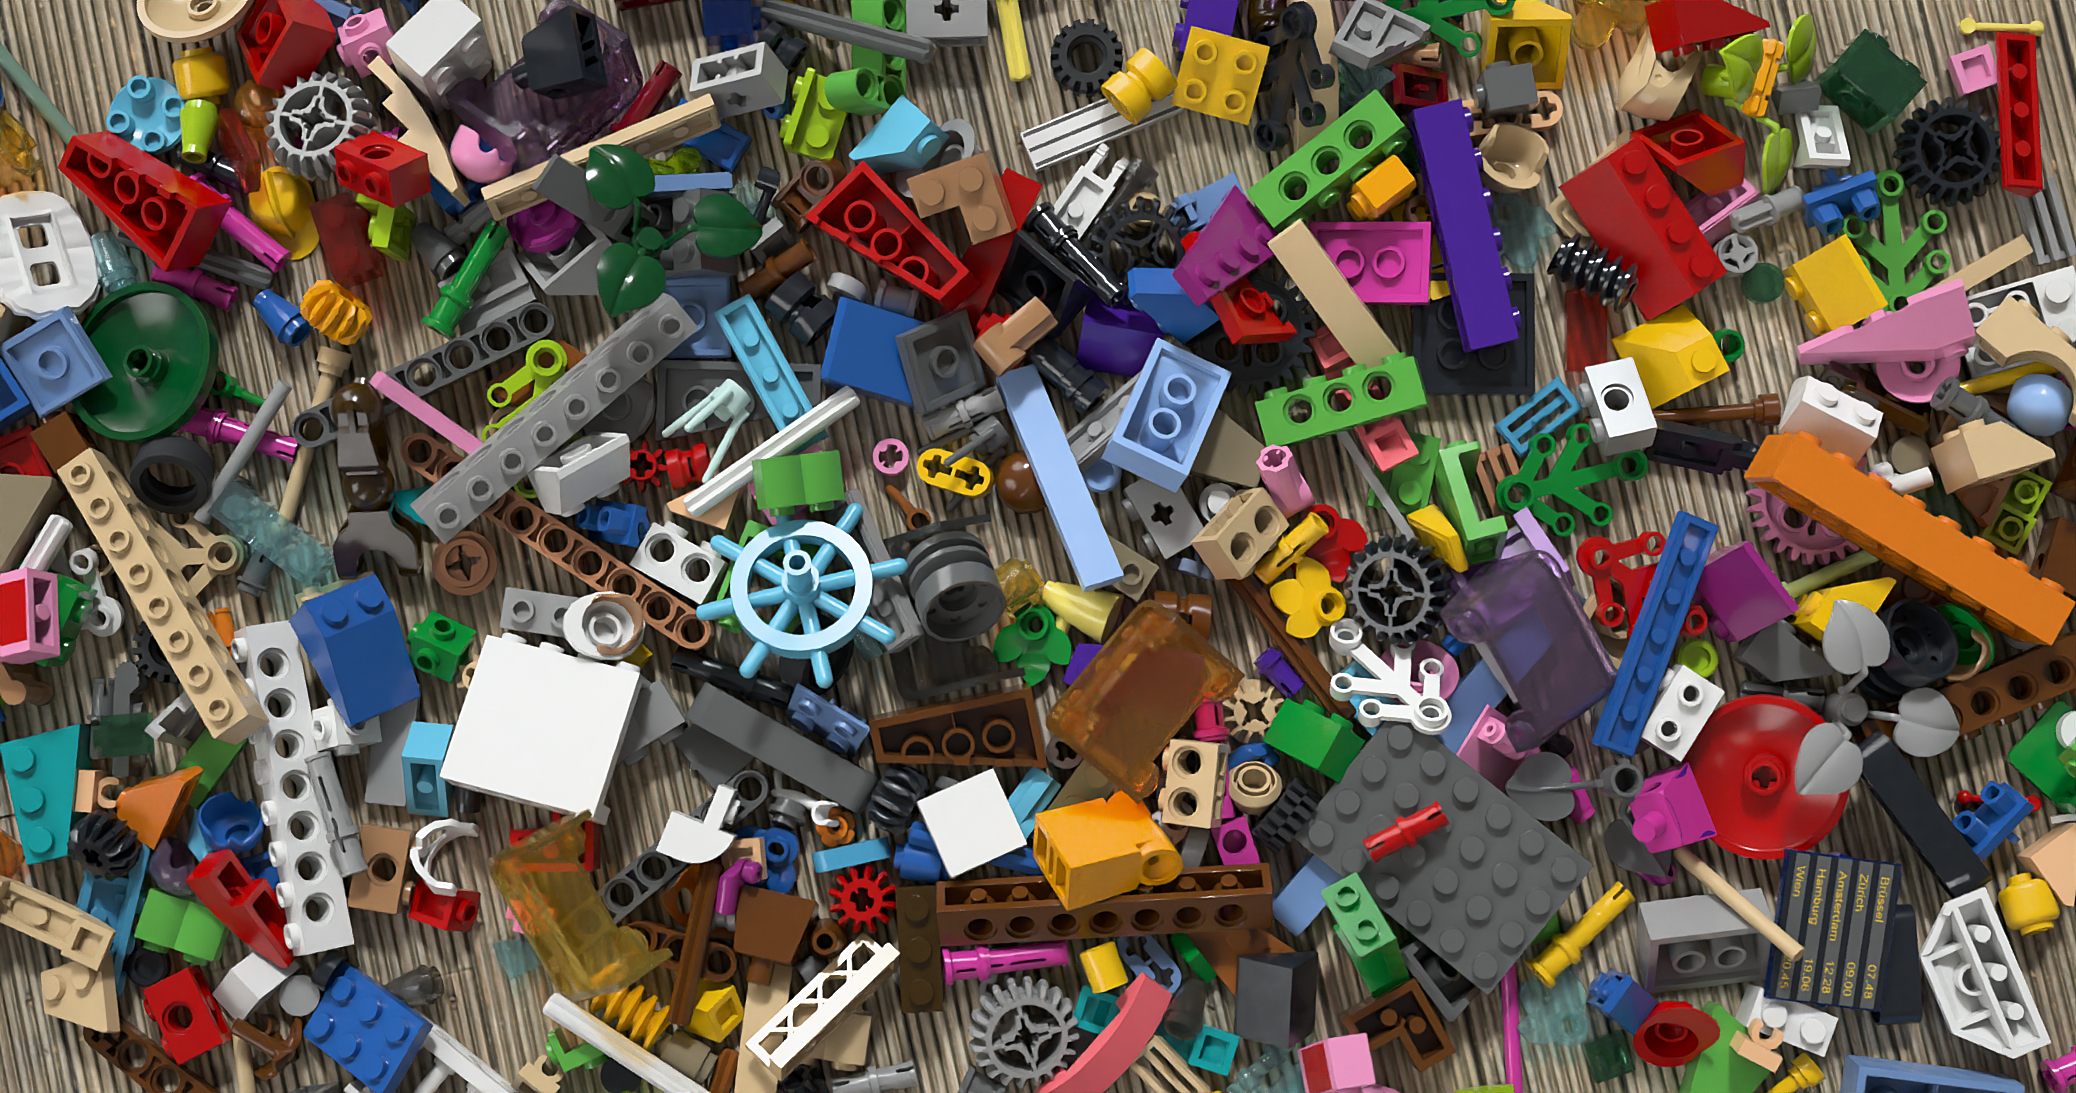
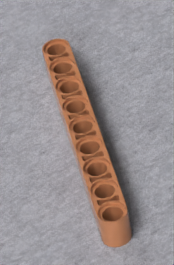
(573, 555)

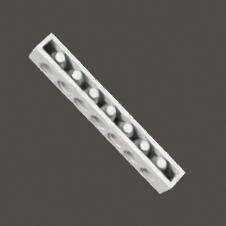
(325, 886)

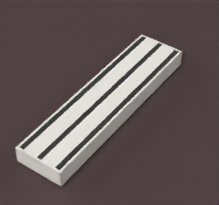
(1086, 130)

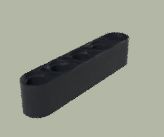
(1920, 817)

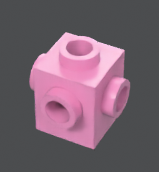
(364, 39)

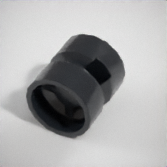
(799, 306)

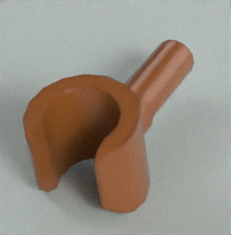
(906, 507)

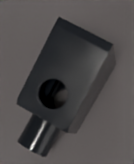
(562, 56)

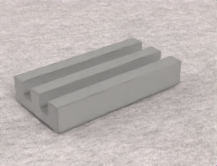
(2059, 219)

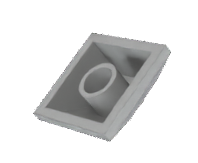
(570, 267)

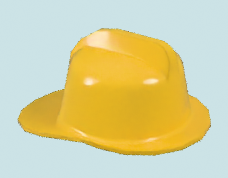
(284, 211)

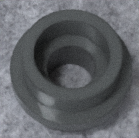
(788, 813)

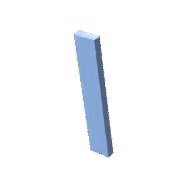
(1059, 478)

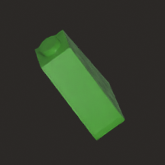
(1719, 1066)

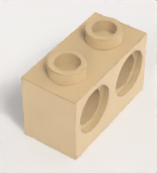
(1240, 534)
(1205, 785)

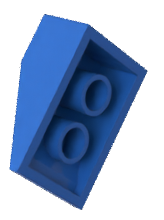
(357, 650)

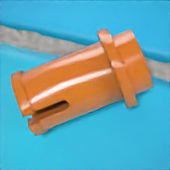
(223, 625)

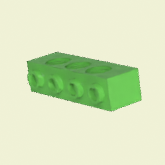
(1338, 142)
(1406, 396)

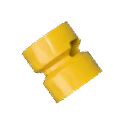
(1145, 81)

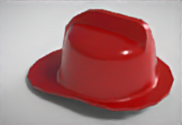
(1675, 1034)

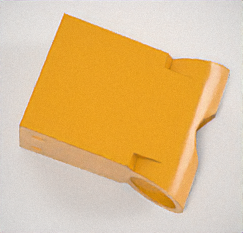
(1102, 850)

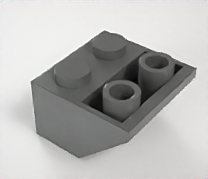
(683, 257)

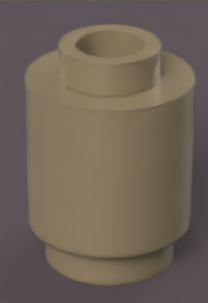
(686, 1055)

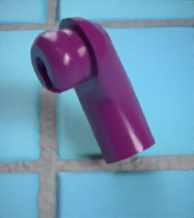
(731, 880)

